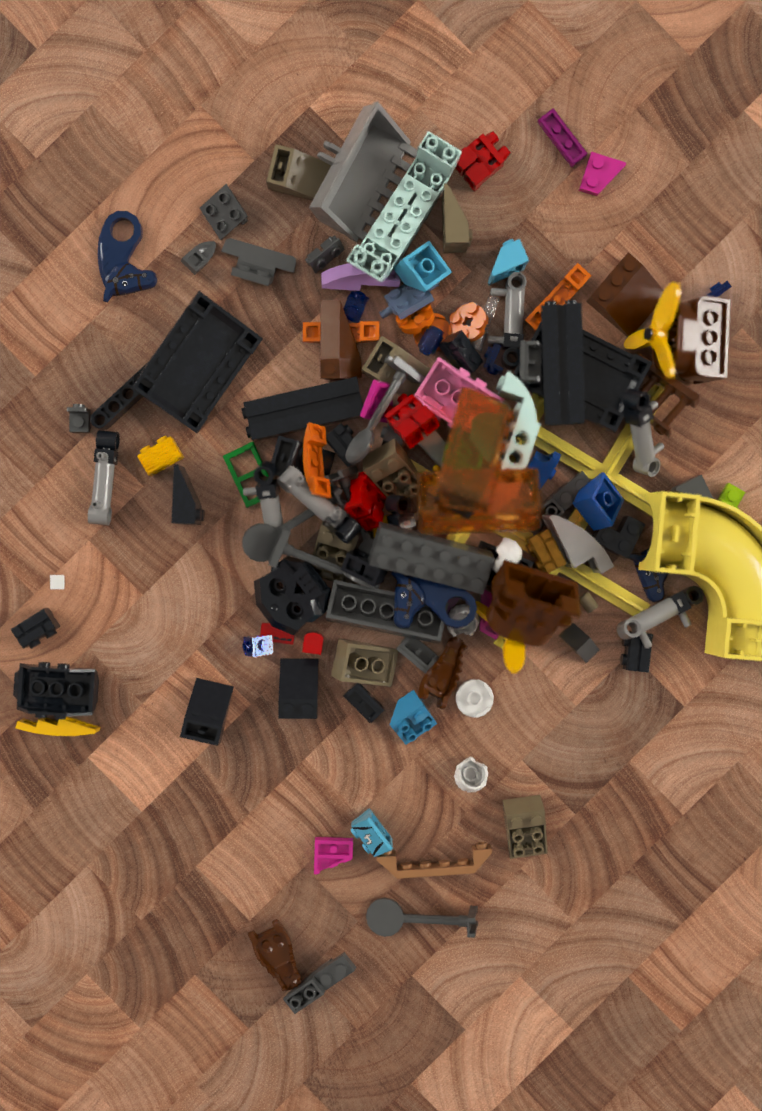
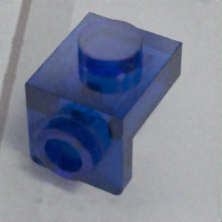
(719, 289)
(355, 306)
(491, 355)
(258, 645)

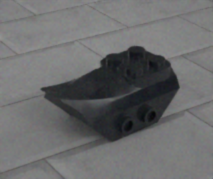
(56, 690)

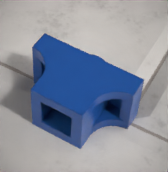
(545, 464)

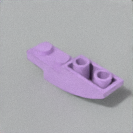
(351, 278)

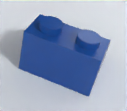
(599, 502)

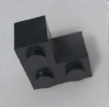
(623, 539)

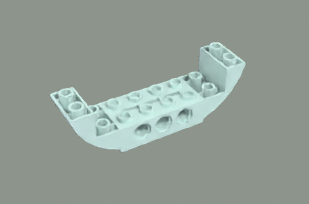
(406, 208)
(524, 422)

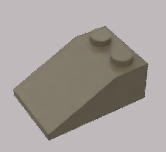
(455, 227)
(364, 663)

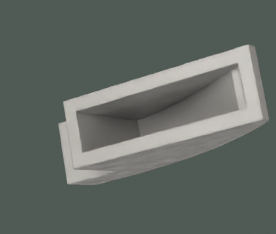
(577, 544)

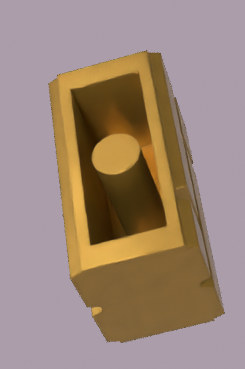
(545, 551)

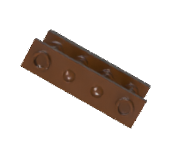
(671, 386)

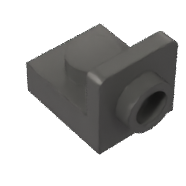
(79, 419)

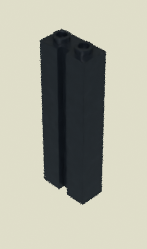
(562, 363)
(295, 409)

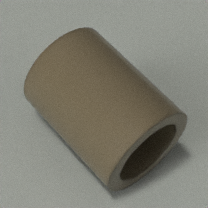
(588, 602)

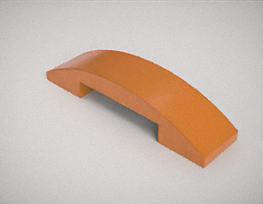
(563, 291)
(363, 332)
(313, 460)

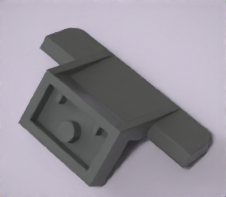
(256, 262)

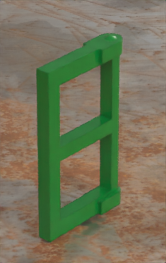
(250, 446)

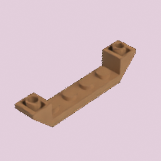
(480, 853)

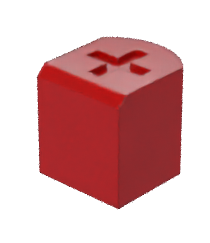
(313, 642)

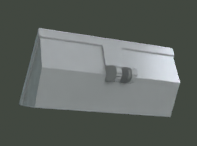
(361, 172)

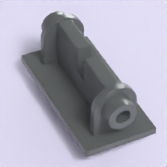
(331, 248)

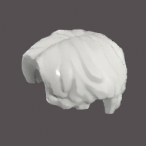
(509, 551)
(458, 613)
(471, 775)

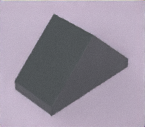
(693, 486)
(579, 642)

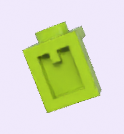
(731, 495)

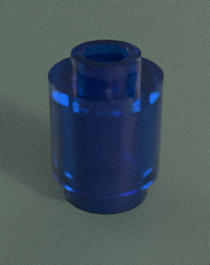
(430, 340)

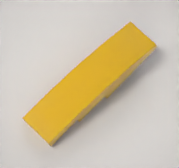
(62, 727)

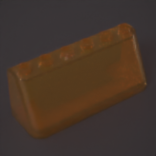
(474, 452)
(514, 509)

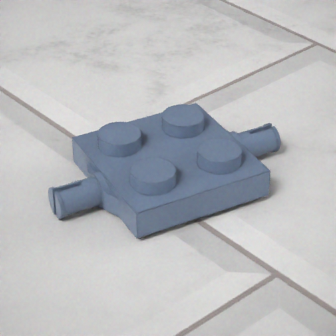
(406, 301)

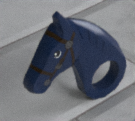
(114, 256)
(651, 581)
(415, 593)

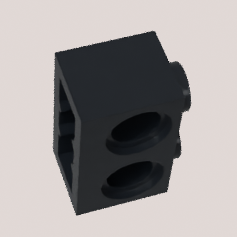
(357, 564)

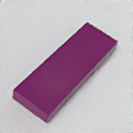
(562, 137)

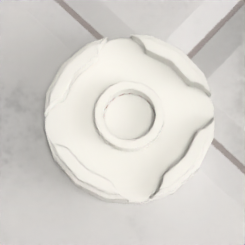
(474, 698)

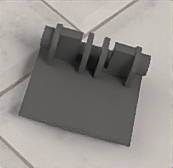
(224, 212)

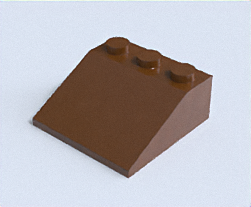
(627, 295)

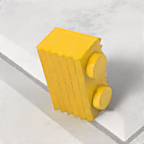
(160, 455)

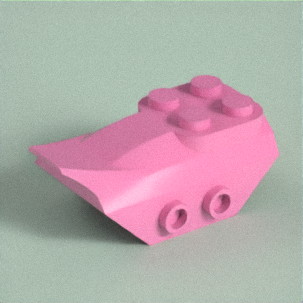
(443, 386)

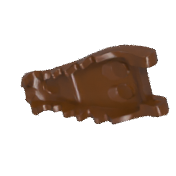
(443, 676)
(275, 953)

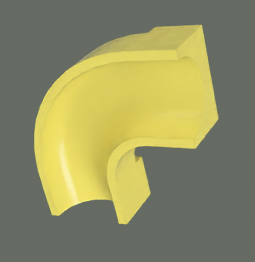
(720, 553)

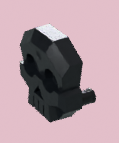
(280, 603)

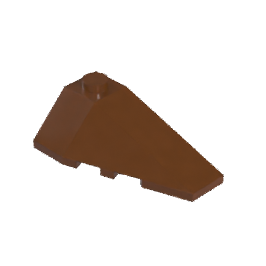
(337, 344)

